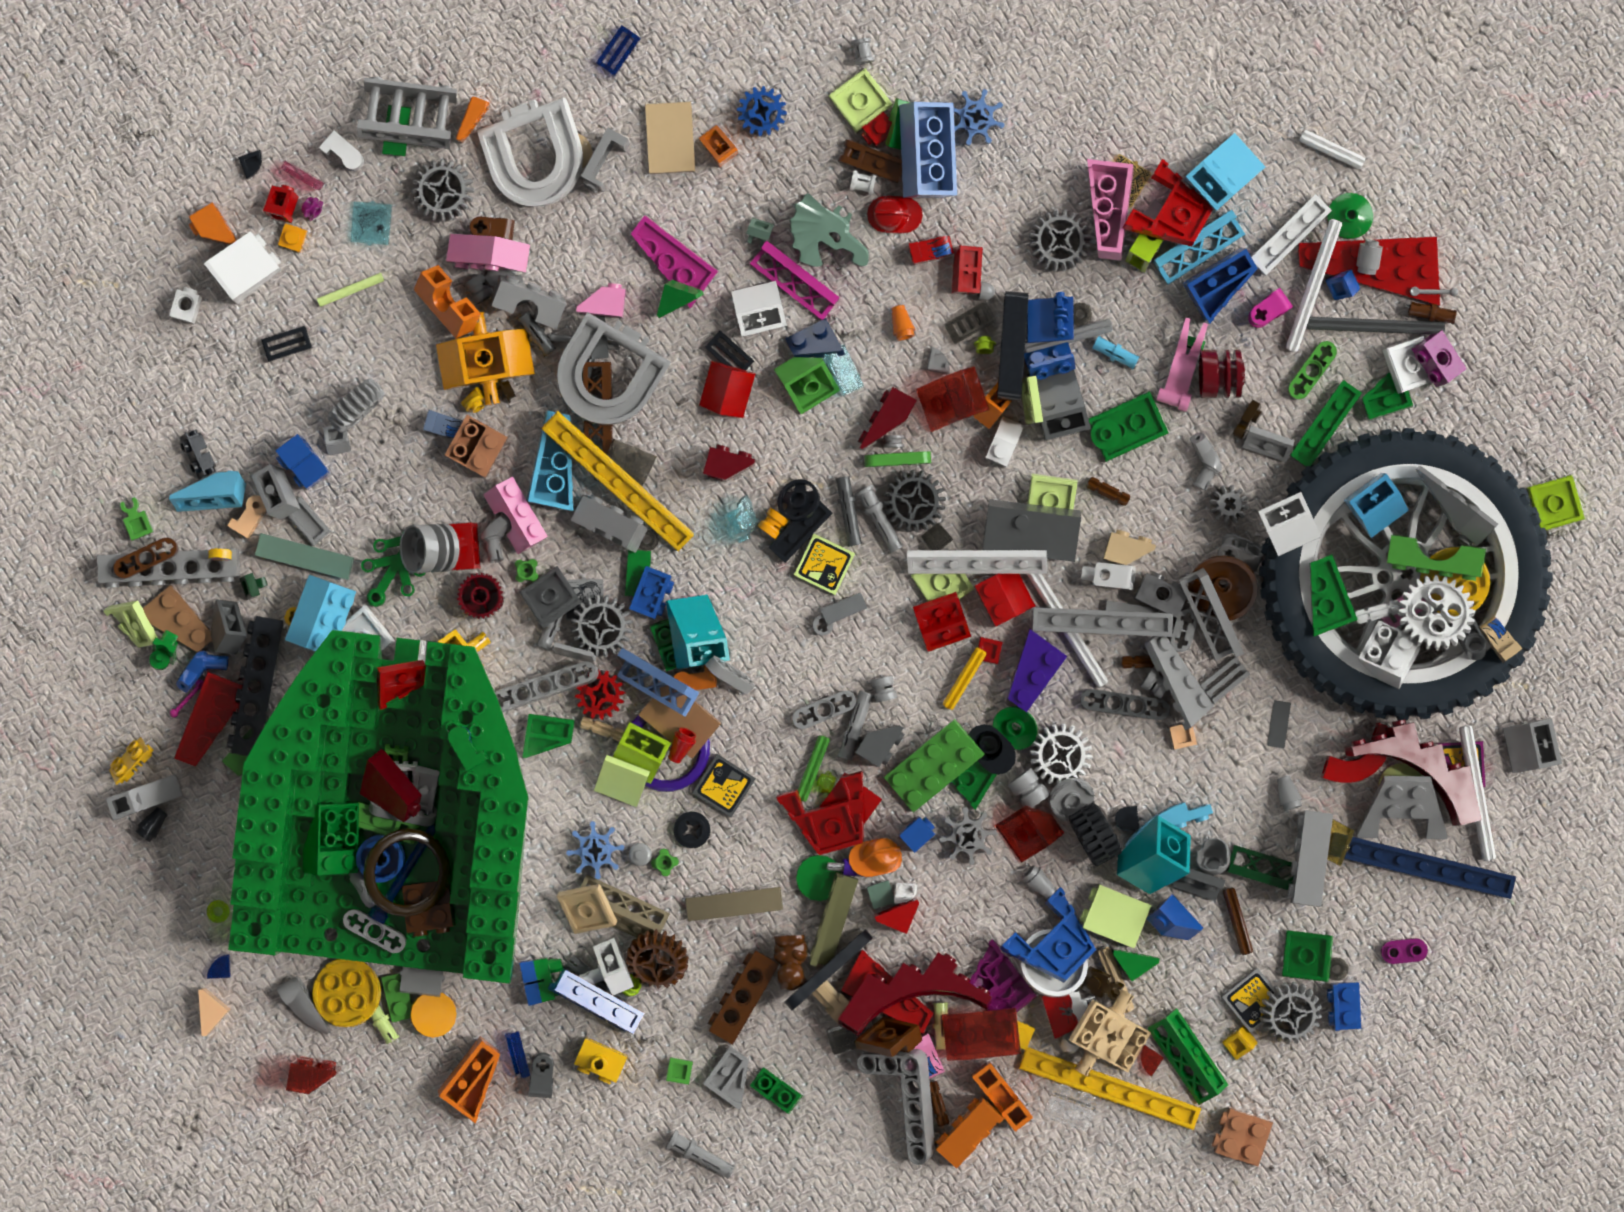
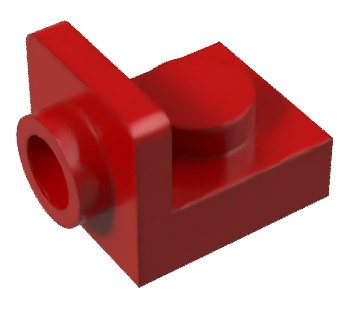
(876, 130)

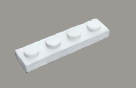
(1290, 234)

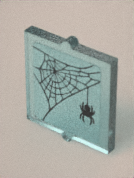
(371, 223)

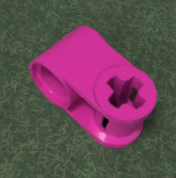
(1272, 307)

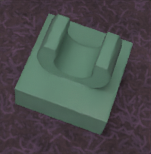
(759, 229)

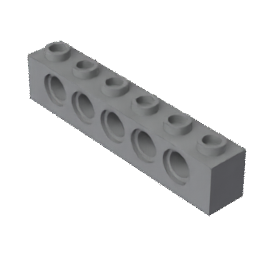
(227, 572)

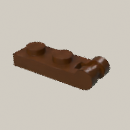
(872, 161)

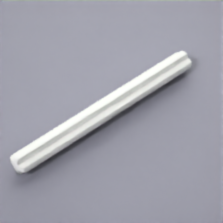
(1313, 285)
(1074, 638)
(1471, 760)

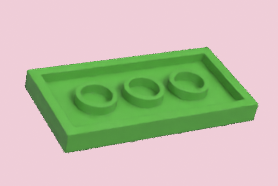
(934, 765)

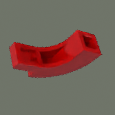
(1354, 770)

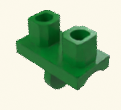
(164, 651)

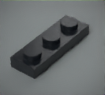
(798, 533)

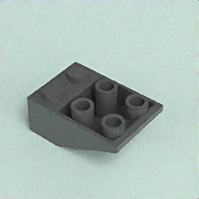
(1062, 406)

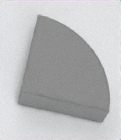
(938, 362)

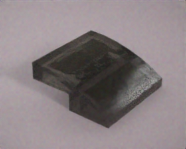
(631, 460)

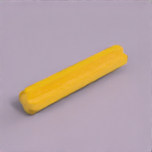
(964, 678)

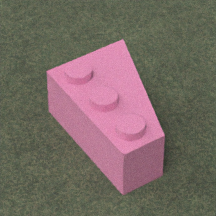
(487, 253)

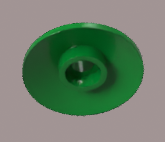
(1363, 215)
(1021, 736)

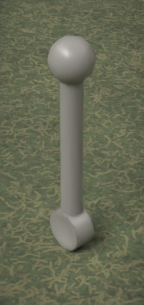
(1414, 291)

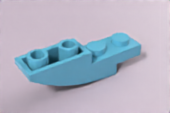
(1178, 816)

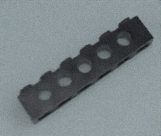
(272, 630)

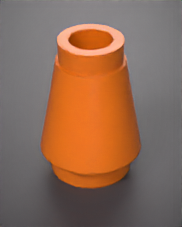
(902, 324)

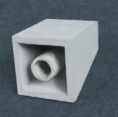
(243, 266)

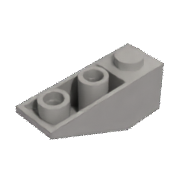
(144, 797)

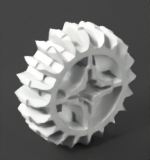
(1051, 738)

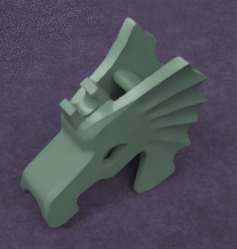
(814, 223)

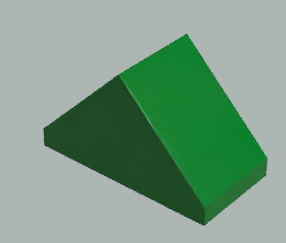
(675, 296)
(1134, 963)

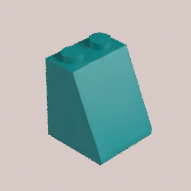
(1155, 856)

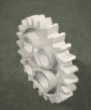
(1421, 625)

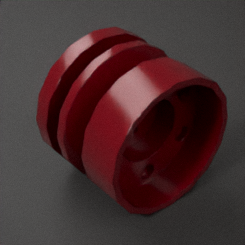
(1220, 373)

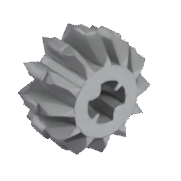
(1220, 504)

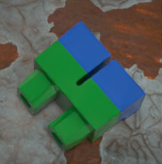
(537, 970)

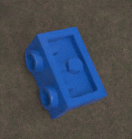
(1050, 361)
(651, 592)
(1345, 1006)

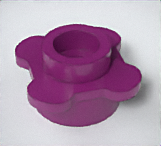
(312, 208)

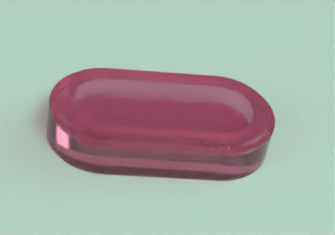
(302, 175)

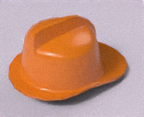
(875, 857)

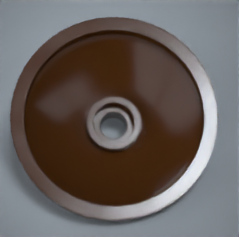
(1237, 594)

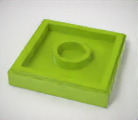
(1556, 502)

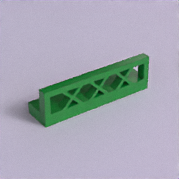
(1191, 1055)

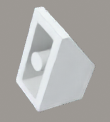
(1004, 442)

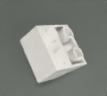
(758, 308)
(1289, 524)
(1389, 654)

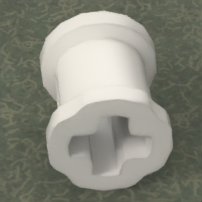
(862, 182)

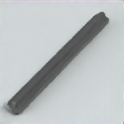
(1375, 325)

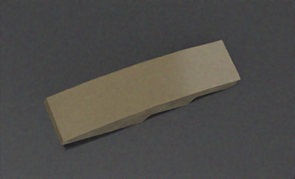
(734, 903)

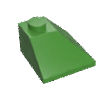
(806, 381)

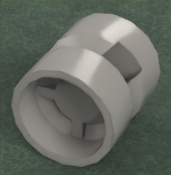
(1028, 789)

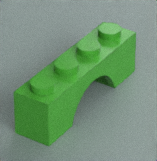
(1406, 552)

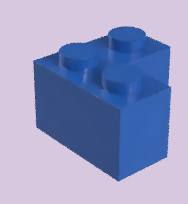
(303, 461)

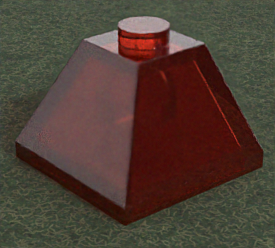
(1029, 831)

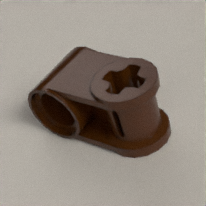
(495, 227)

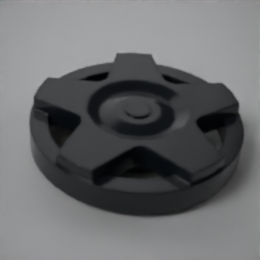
(799, 500)

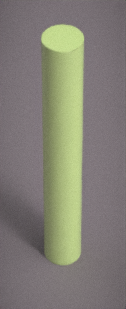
(351, 289)

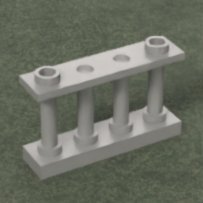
(412, 134)

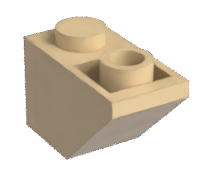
(1124, 550)

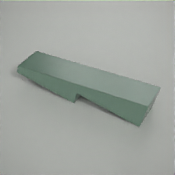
(304, 556)

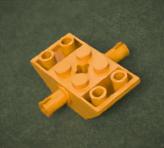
(508, 356)

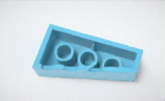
(552, 473)

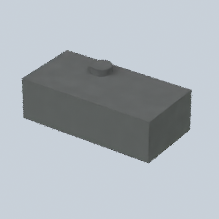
(1032, 528)

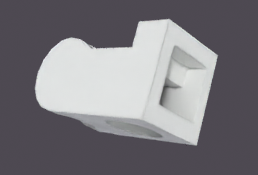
(350, 156)

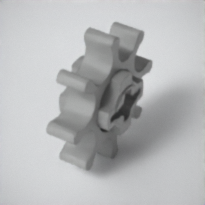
(959, 828)

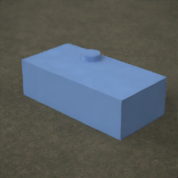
(928, 150)

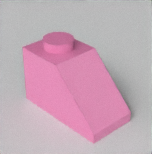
(605, 302)

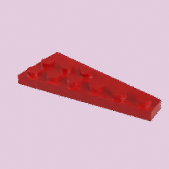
(1402, 265)

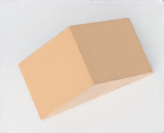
(211, 1011)

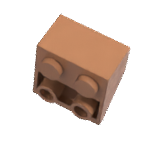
(476, 446)

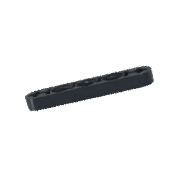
(828, 969)

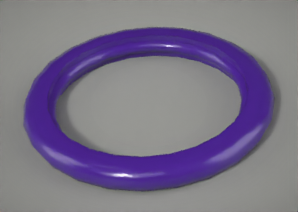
(685, 780)

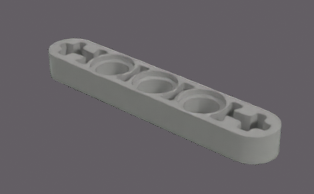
(555, 685)

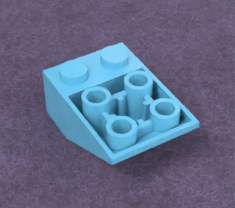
(1224, 172)

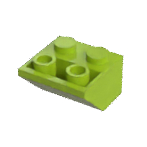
(642, 749)

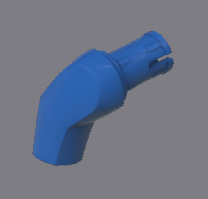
(197, 665)

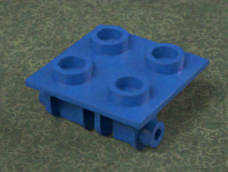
(1051, 319)

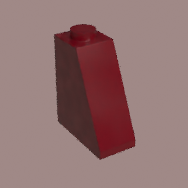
(389, 787)

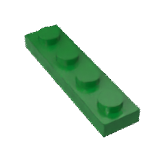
(1325, 424)

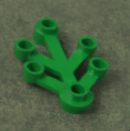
(395, 564)

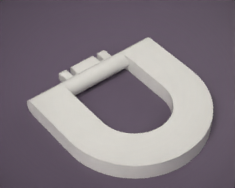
(565, 142)

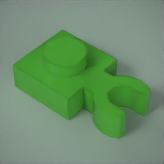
(137, 522)

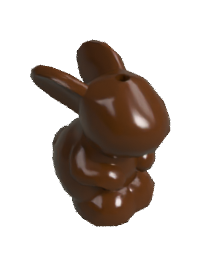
(790, 954)

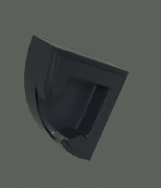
(251, 163)

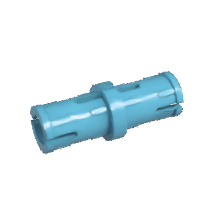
(1115, 352)

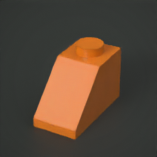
(211, 225)
(996, 408)

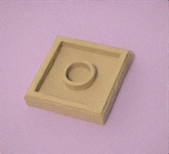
(586, 908)

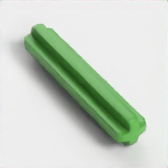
(813, 767)

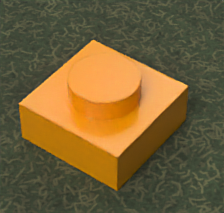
(292, 237)

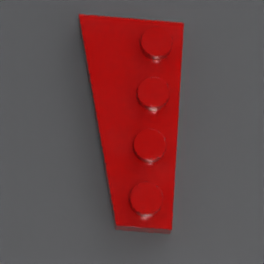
(208, 717)
(909, 1011)

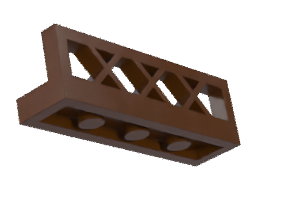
(606, 395)

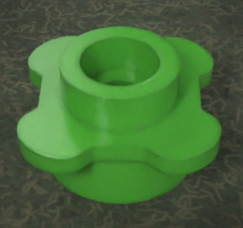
(522, 565)
(658, 862)

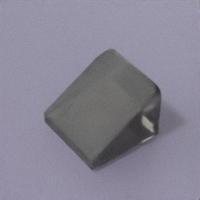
(937, 537)

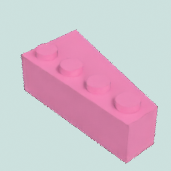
(1110, 203)

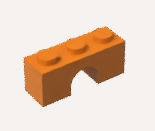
(434, 290)
(1002, 1096)

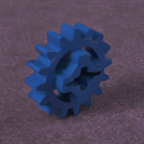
(751, 114)

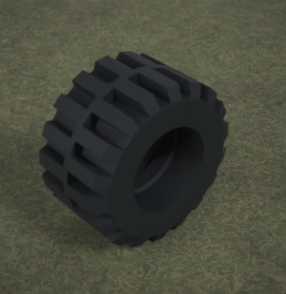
(1095, 834)

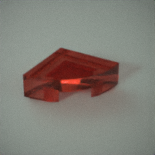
(1150, 1060)

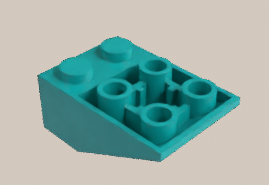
(695, 631)

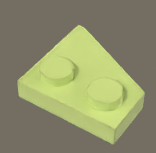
(133, 622)

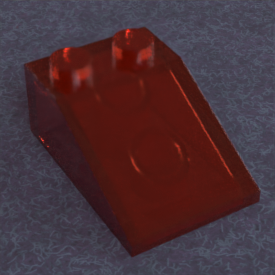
(952, 398)
(981, 1034)

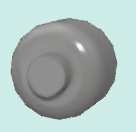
(640, 854)

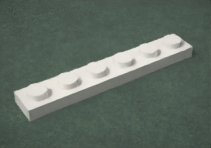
(977, 561)

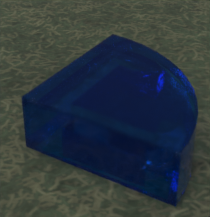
(220, 968)

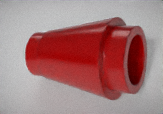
(681, 744)

